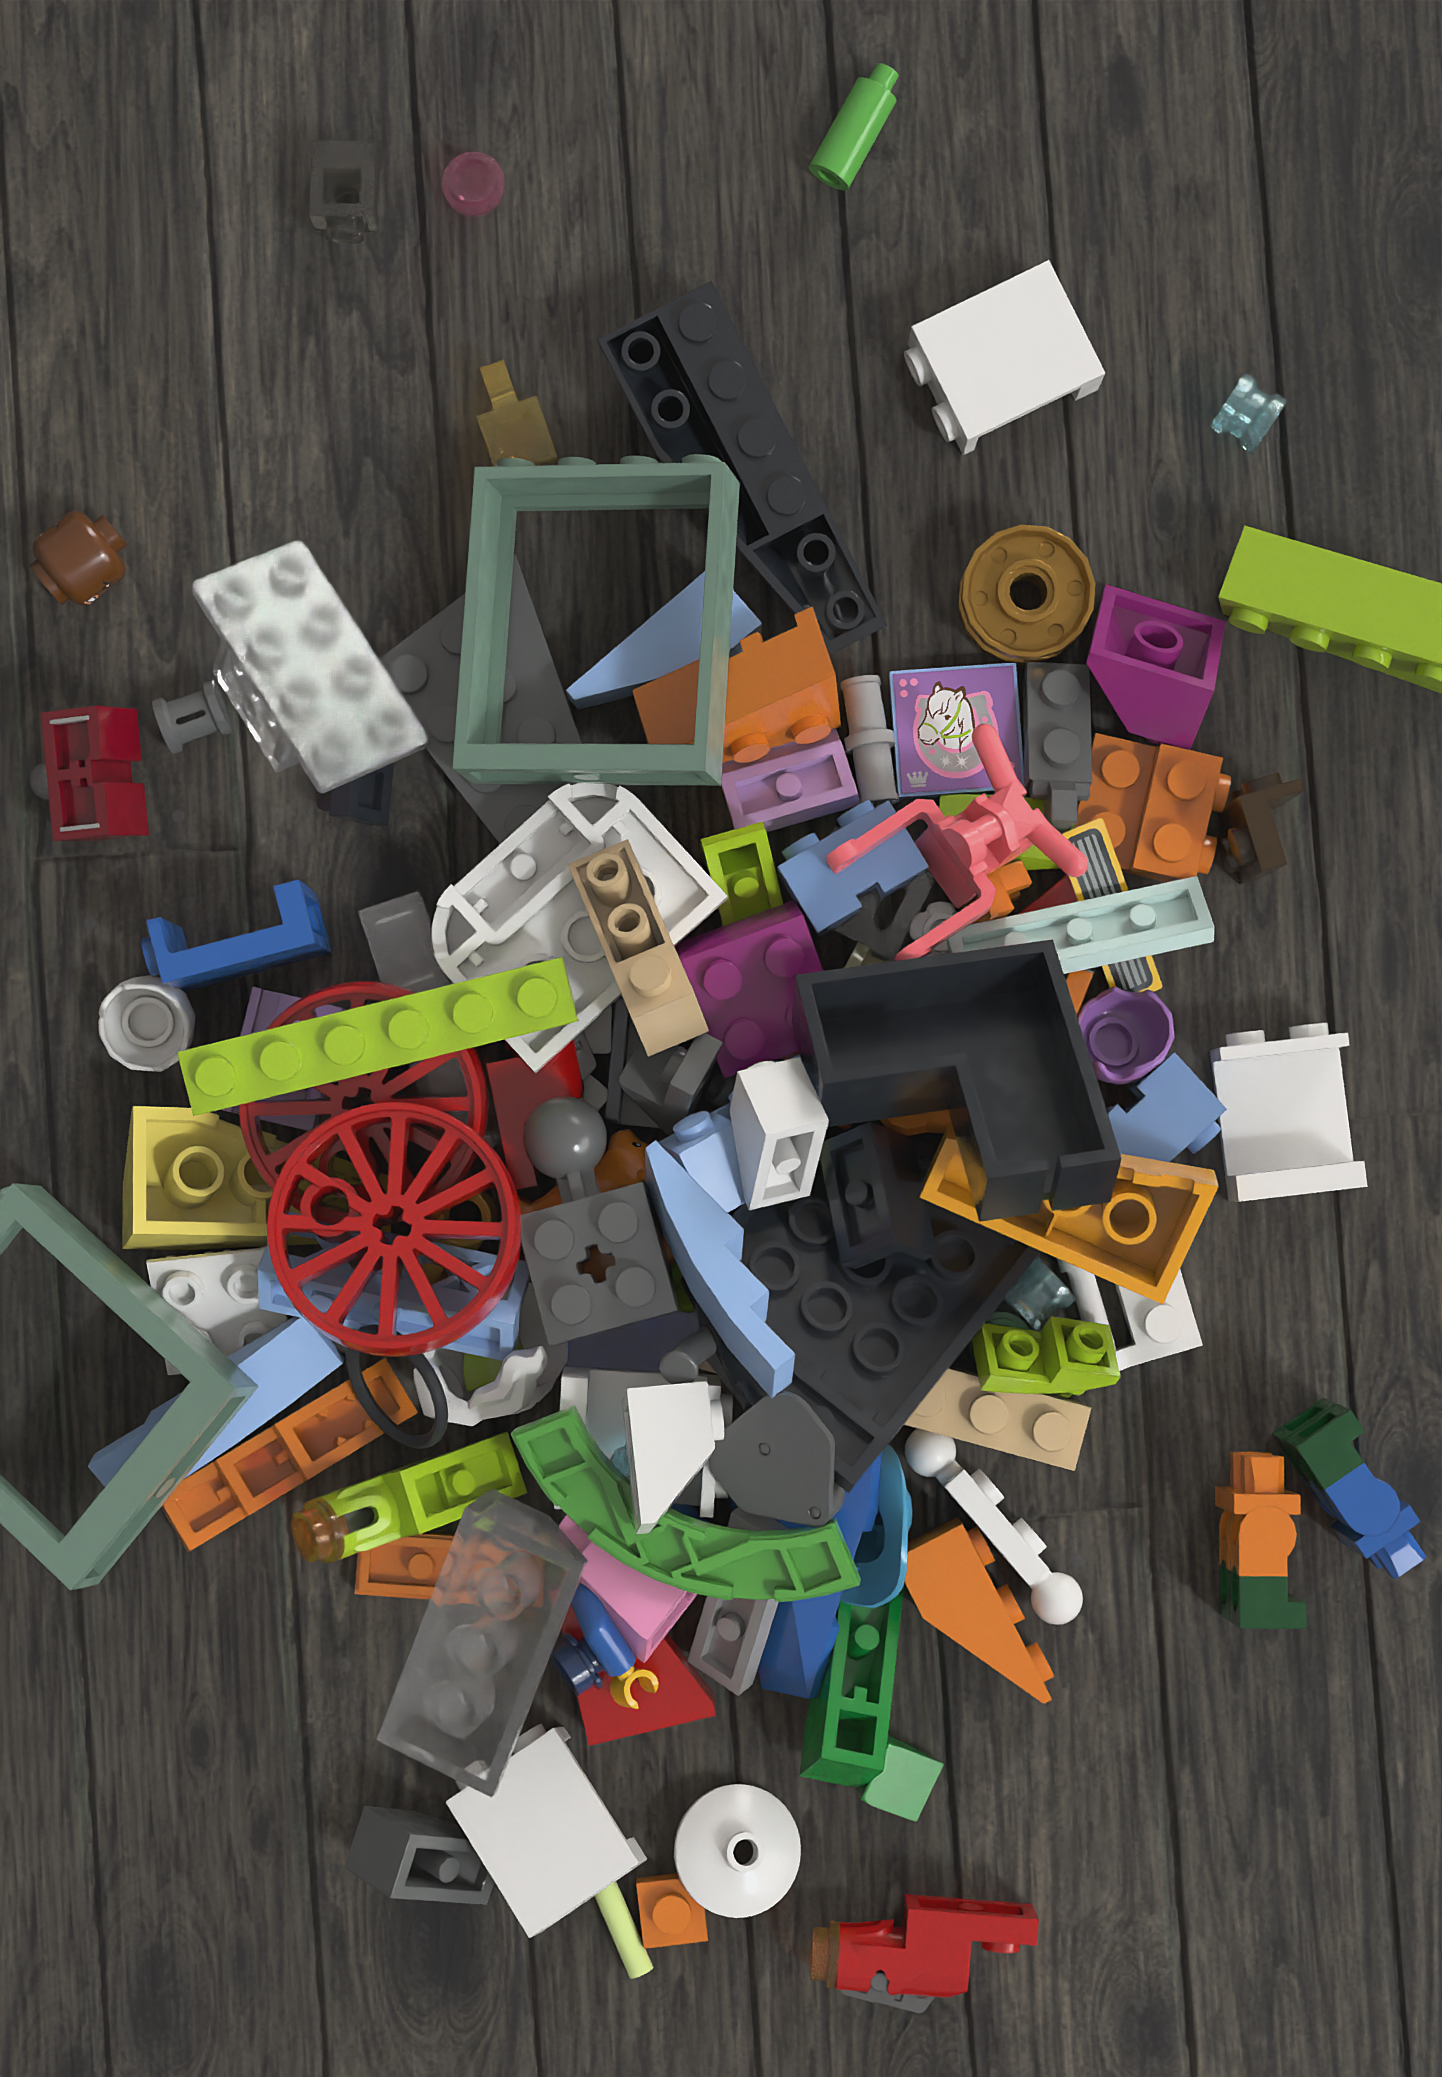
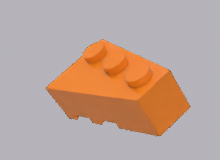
(774, 695)

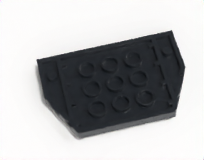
(873, 1334)

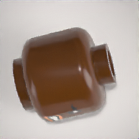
(79, 558)

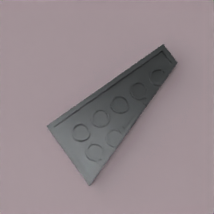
(534, 703)

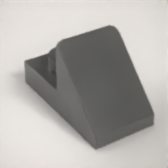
(670, 1081)

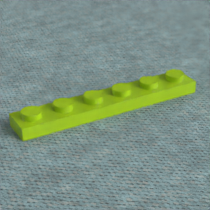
(378, 1036)

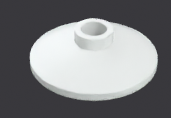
(707, 1844)

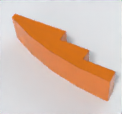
(283, 1457)

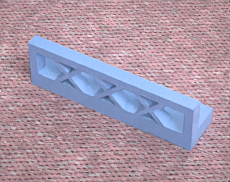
(491, 1338)

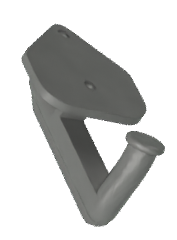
(774, 1455)

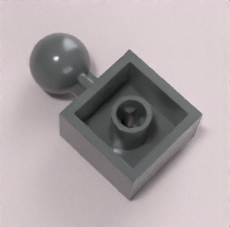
(566, 1142)

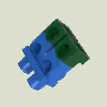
(1365, 1507)

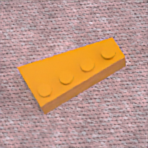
(1128, 1241)

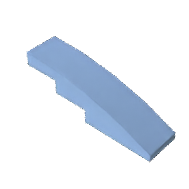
(709, 1254)
(282, 1365)

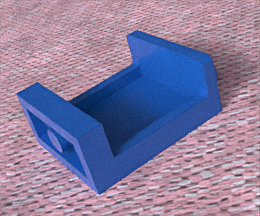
(296, 940)

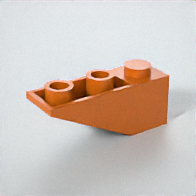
(960, 1600)

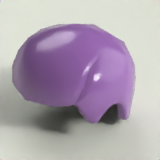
(1126, 1034)

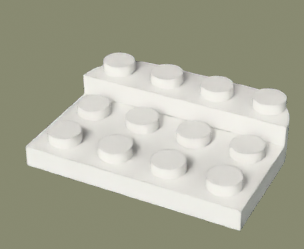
(528, 910)

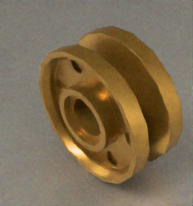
(1035, 557)

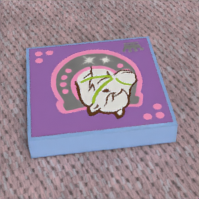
(935, 722)

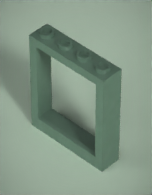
(584, 485)
(177, 1440)

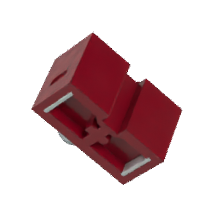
(91, 774)

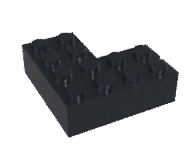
(974, 1037)

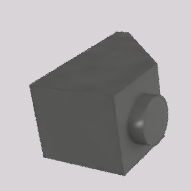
(417, 1858)

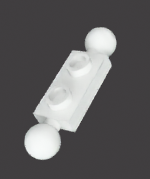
(1054, 1595)

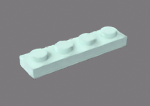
(1104, 927)

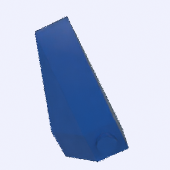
(807, 1628)

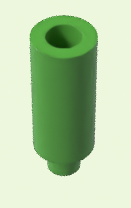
(855, 128)

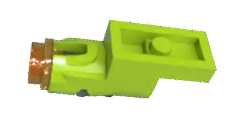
(405, 1500)

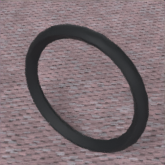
(377, 1414)

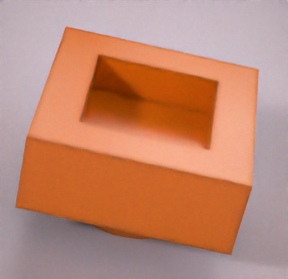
(669, 1912)

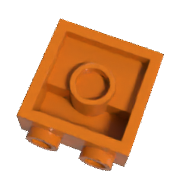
(1155, 805)

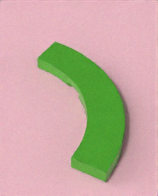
(679, 1548)

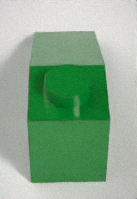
(852, 1710)

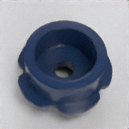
(577, 1664)

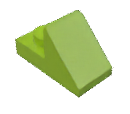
(744, 870)

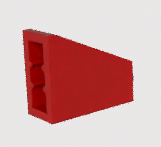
(678, 1700)

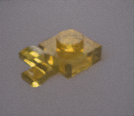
(513, 426)

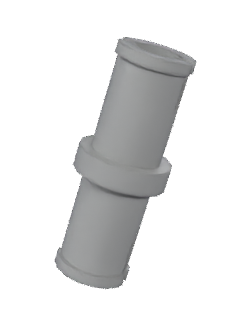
(869, 740)

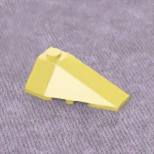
(197, 1186)

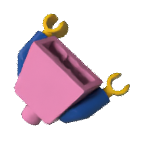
(624, 1611)

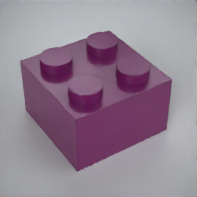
(748, 982)

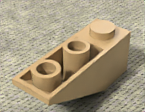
(638, 948)

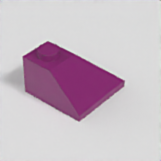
(1155, 664)

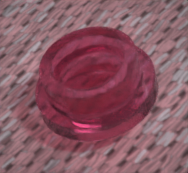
(473, 184)

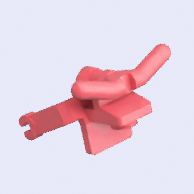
(970, 844)

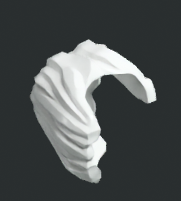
(519, 1384)

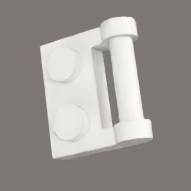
(1153, 1327)

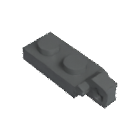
(1057, 738)

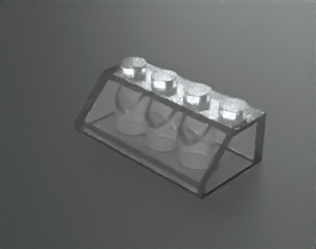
(484, 1641)

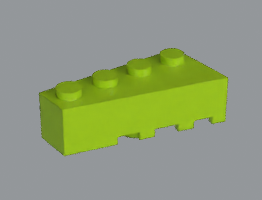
(1337, 606)

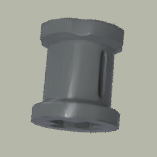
(177, 733)

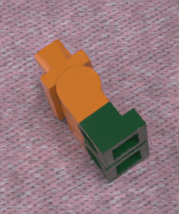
(1255, 1544)

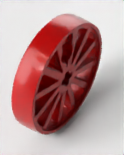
(381, 1091)
(363, 1226)

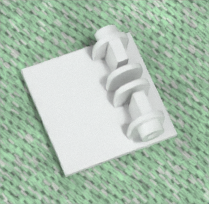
(216, 1296)

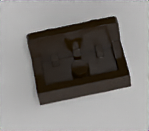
(1249, 831)

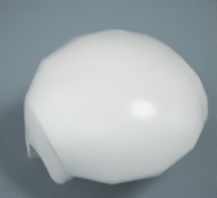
(146, 1023)

